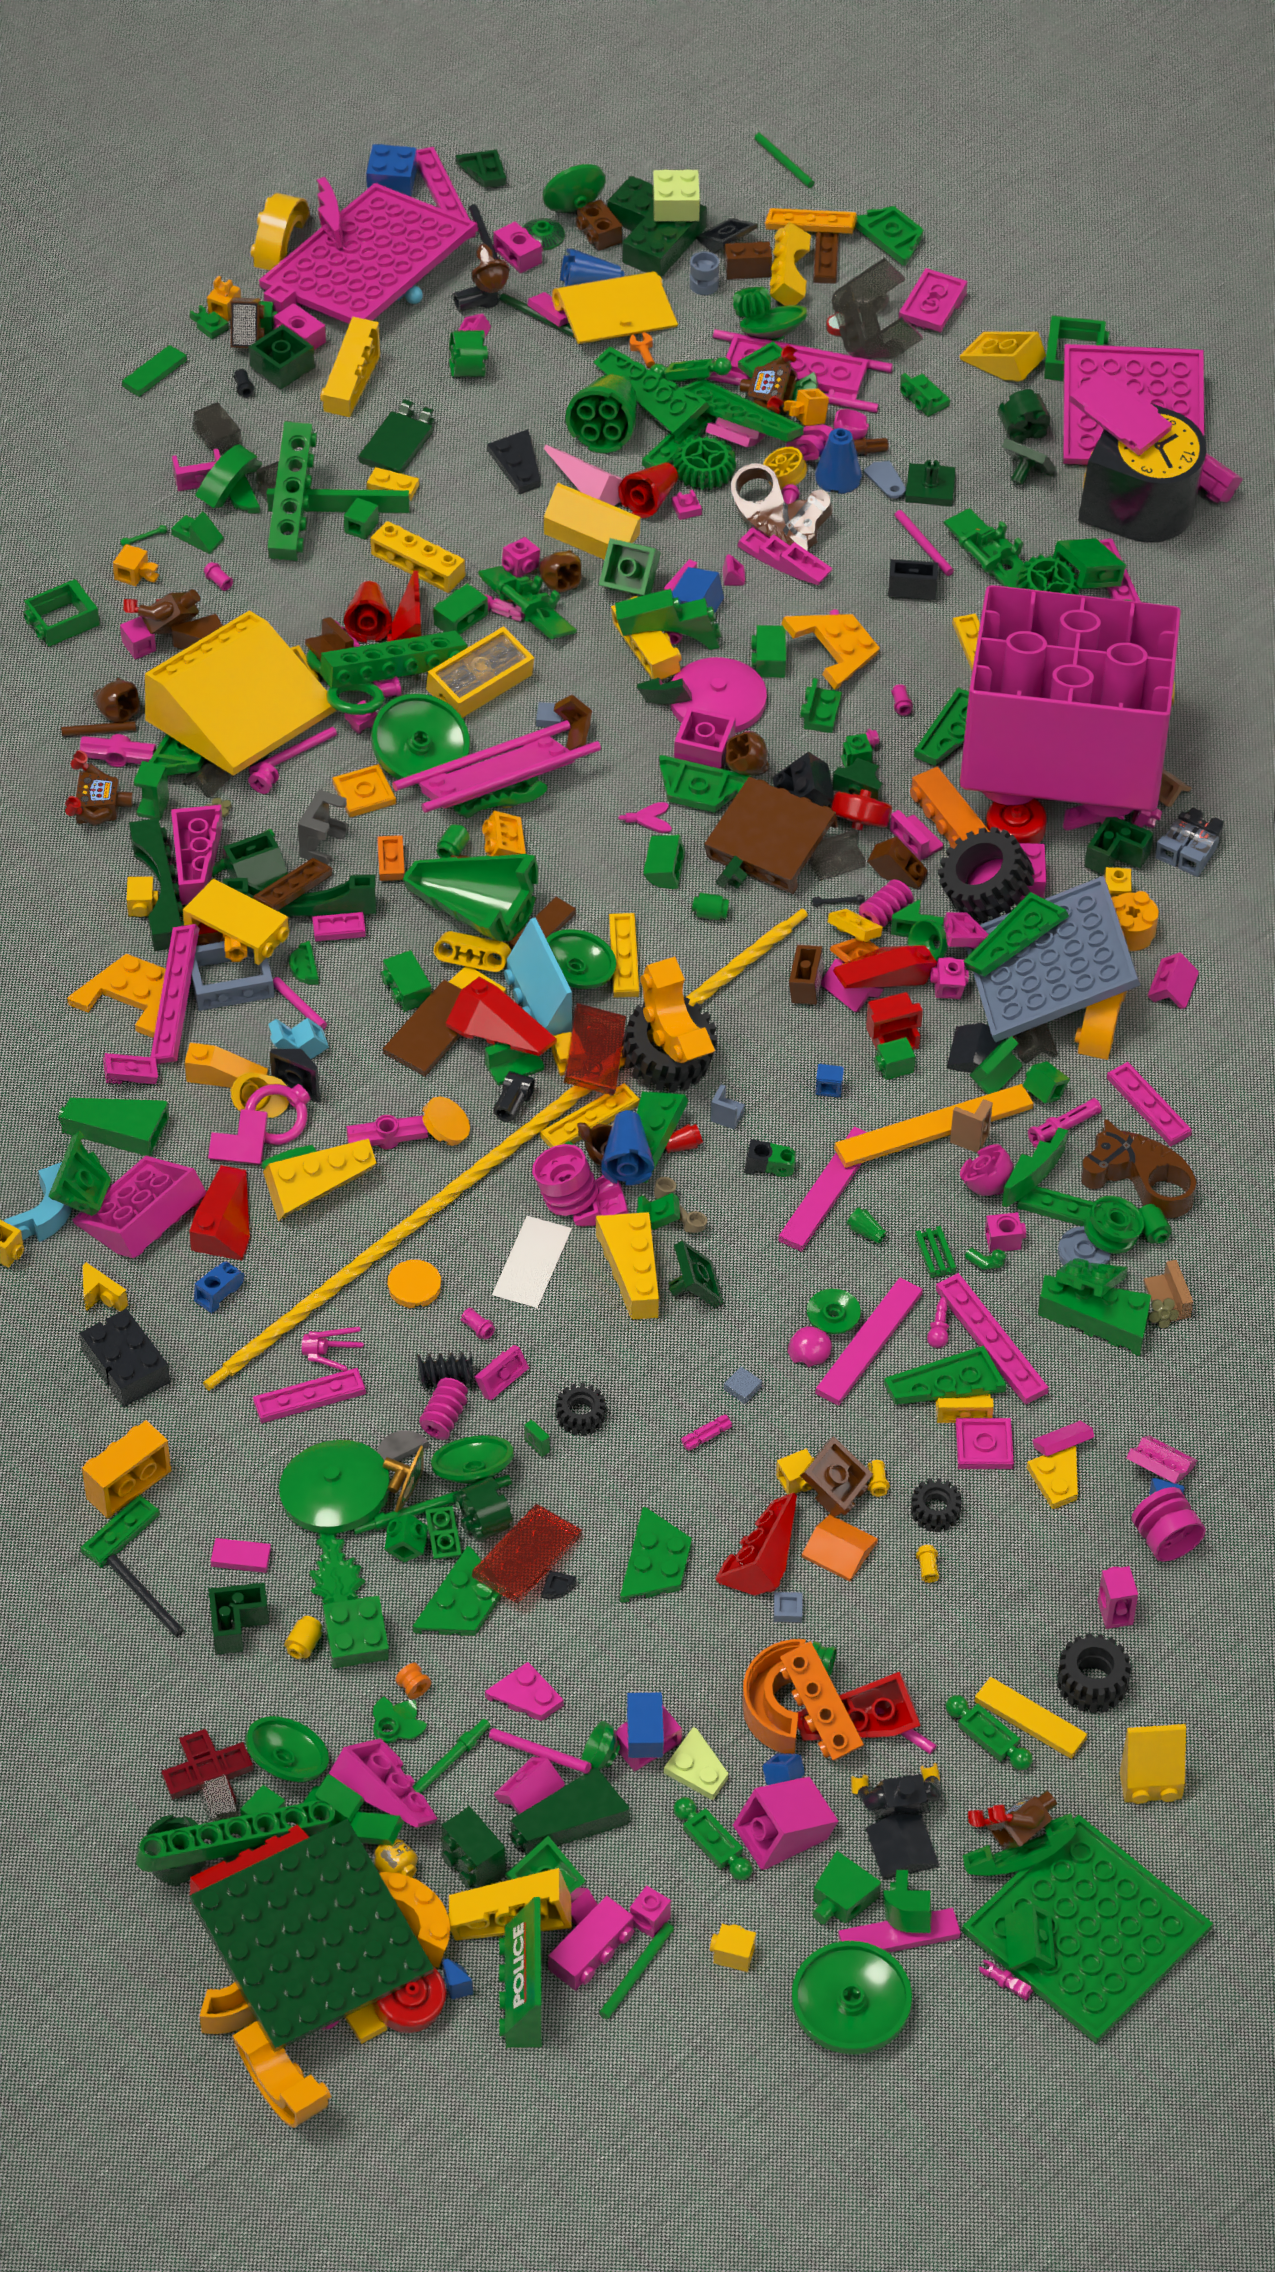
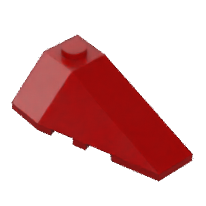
(407, 618)
(887, 968)
(492, 1015)
(223, 1216)
(764, 1552)
(862, 1703)

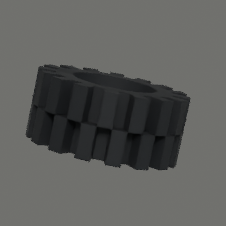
(580, 1422)
(937, 1491)

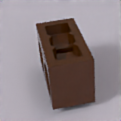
(599, 225)

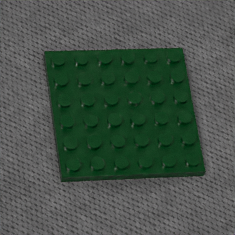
(310, 1935)

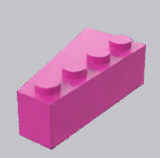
(196, 845)

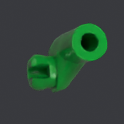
(987, 1262)

